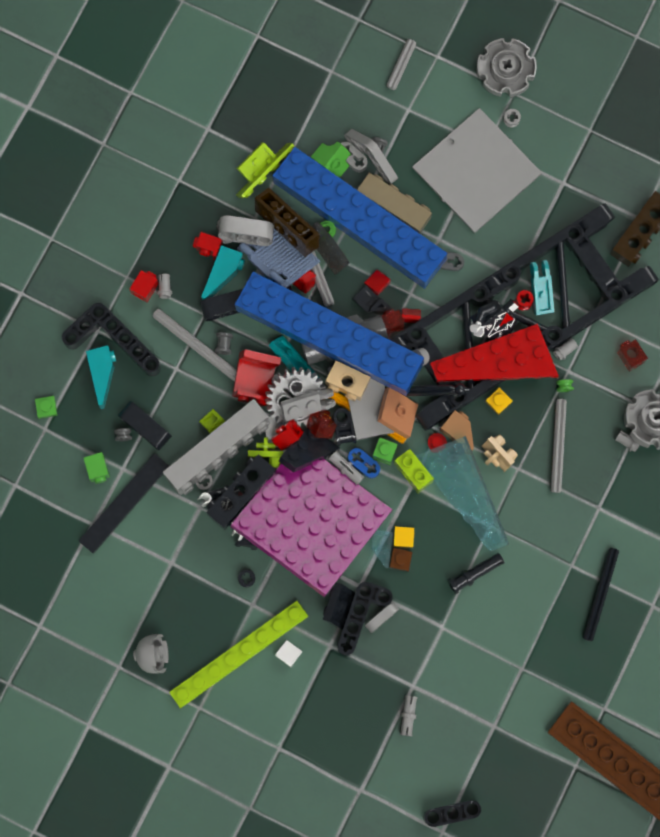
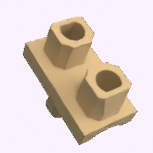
(497, 454)

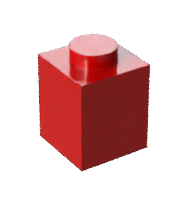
(144, 285)

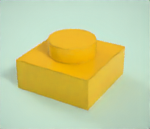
(499, 401)

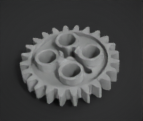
(307, 384)

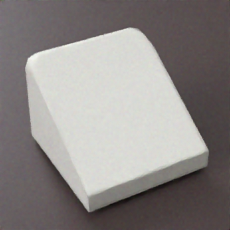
(288, 653)

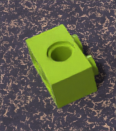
(413, 471)

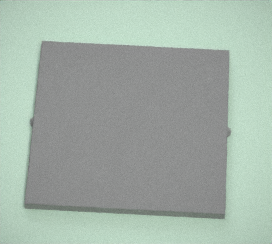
(477, 170)

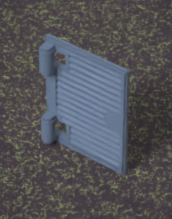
(279, 259)

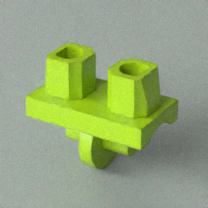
(273, 456)

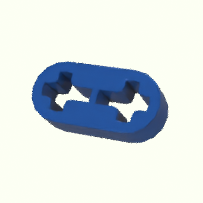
(361, 466)

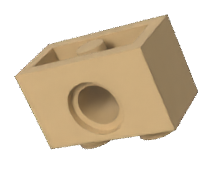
(339, 373)

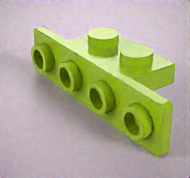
(259, 164)

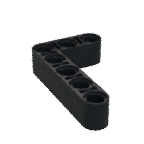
(116, 335)

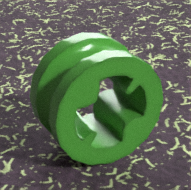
(565, 385)

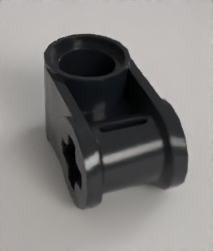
(344, 428)

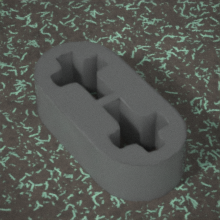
(449, 266)

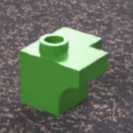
(332, 158)

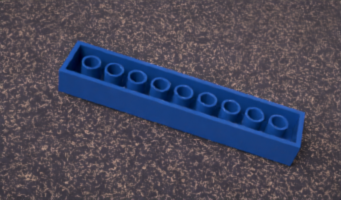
(359, 217)
(329, 333)

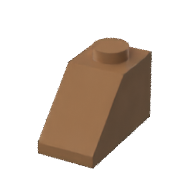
(458, 427)

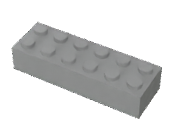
(217, 447)

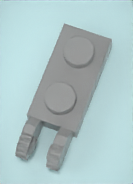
(307, 404)

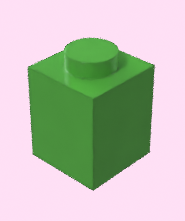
(385, 451)
(97, 468)

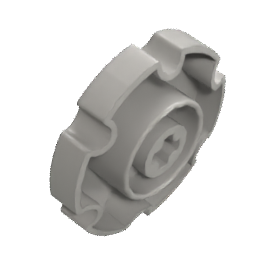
(509, 80)
(641, 416)

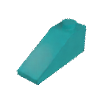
(224, 270)
(102, 370)

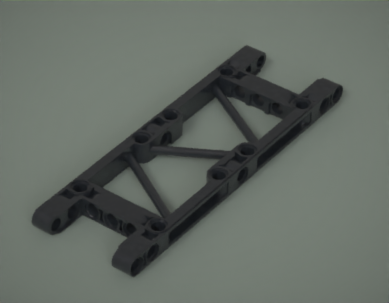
(498, 282)

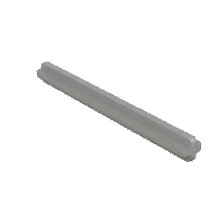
(195, 344)

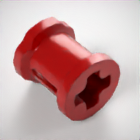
(521, 295)

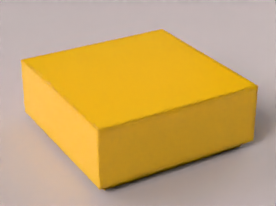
(404, 537)

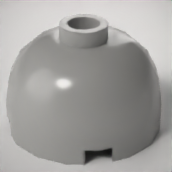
(152, 654)

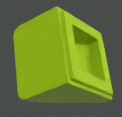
(211, 421)

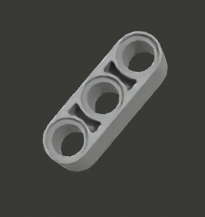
(246, 230)

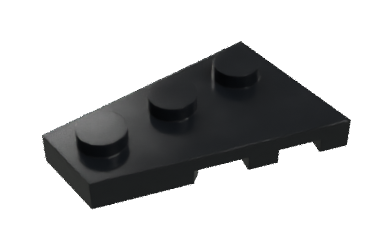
(306, 451)

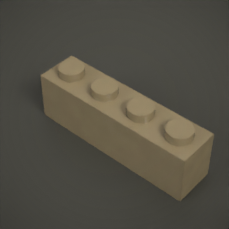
(396, 203)

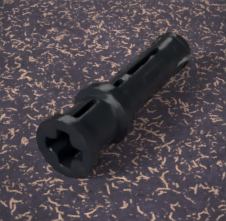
(468, 577)

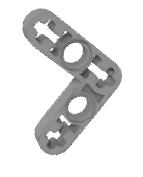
(370, 148)

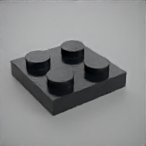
(338, 605)

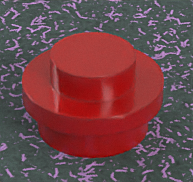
(436, 440)

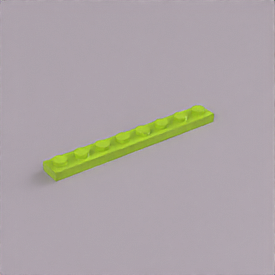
(238, 654)

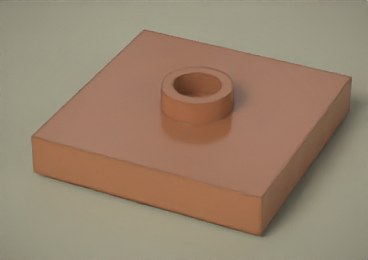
(397, 412)

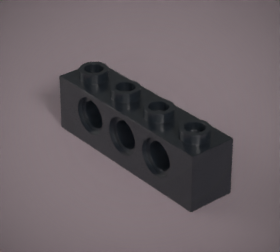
(226, 517)

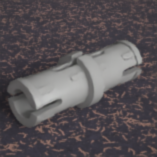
(337, 459)
(408, 715)

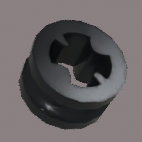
(241, 581)

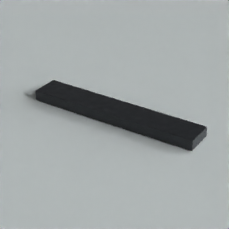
(123, 504)

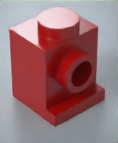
(208, 245)
(287, 434)

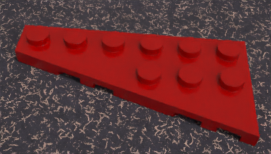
(504, 358)

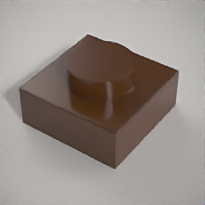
(401, 559)

